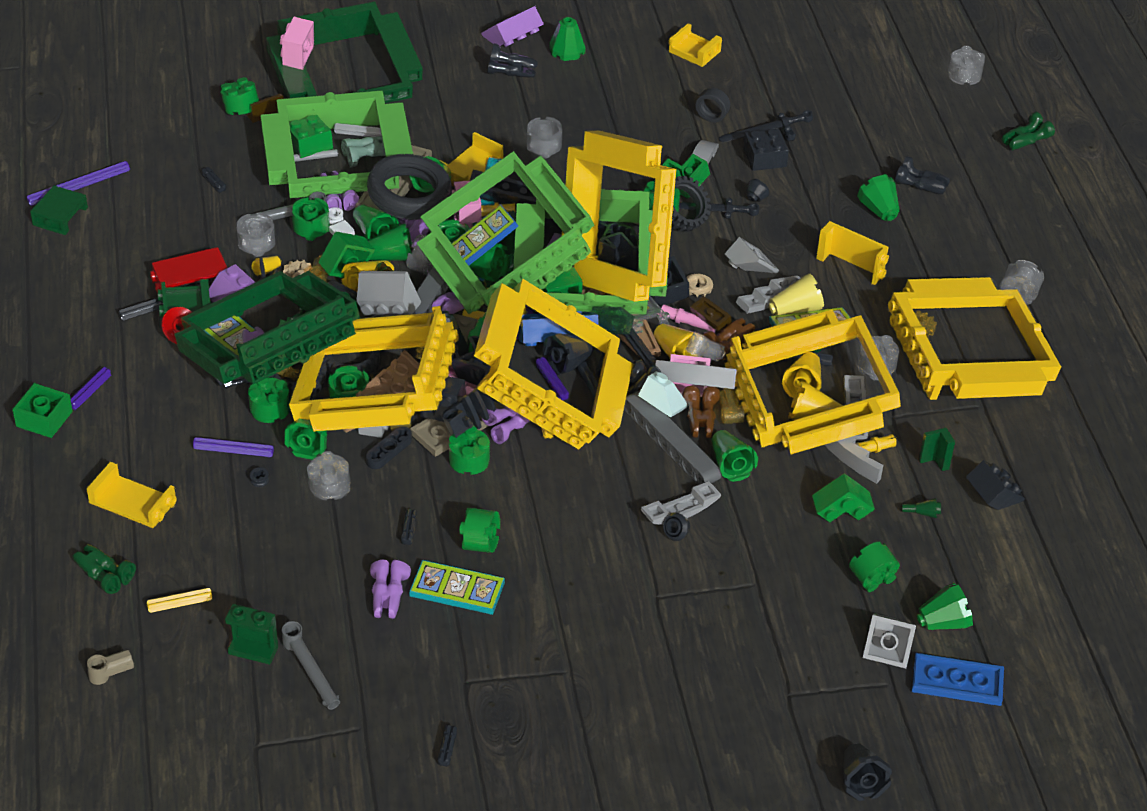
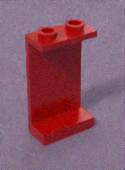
(187, 268)

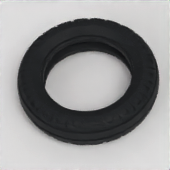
(413, 166)

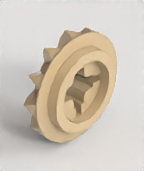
(290, 268)
(704, 281)

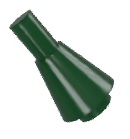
(927, 508)

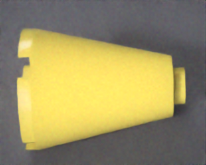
(798, 298)

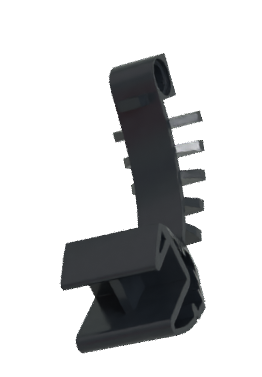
(616, 245)
(465, 412)

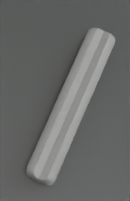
(357, 130)

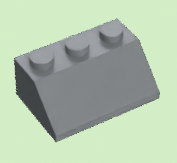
(386, 293)

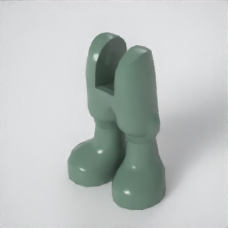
(362, 147)

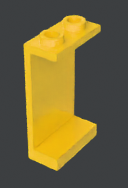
(474, 158)
(853, 249)
(129, 497)

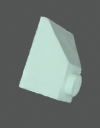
(663, 394)

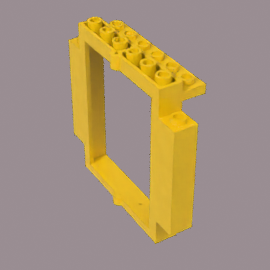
(585, 182)
(796, 339)
(970, 379)
(531, 400)
(385, 409)

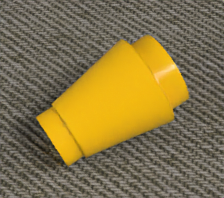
(270, 264)

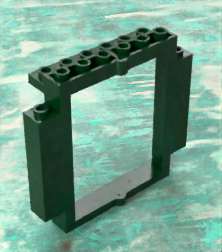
(346, 24)
(325, 324)

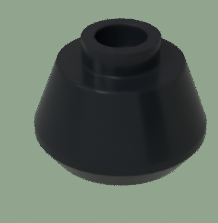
(757, 190)
(638, 370)
(676, 526)

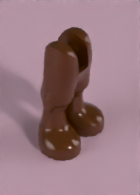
(734, 329)
(696, 418)

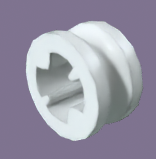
(335, 215)

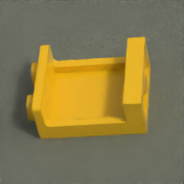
(693, 47)

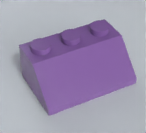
(514, 28)

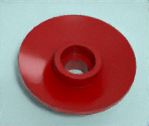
(171, 319)

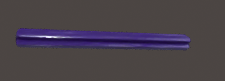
(83, 181)

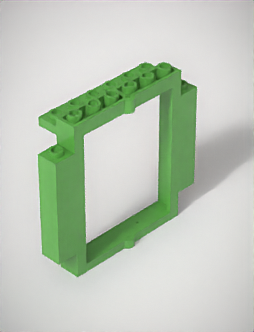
(349, 108)
(614, 207)
(540, 268)

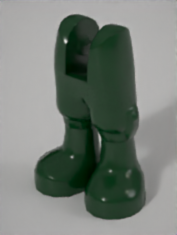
(1030, 133)
(98, 563)

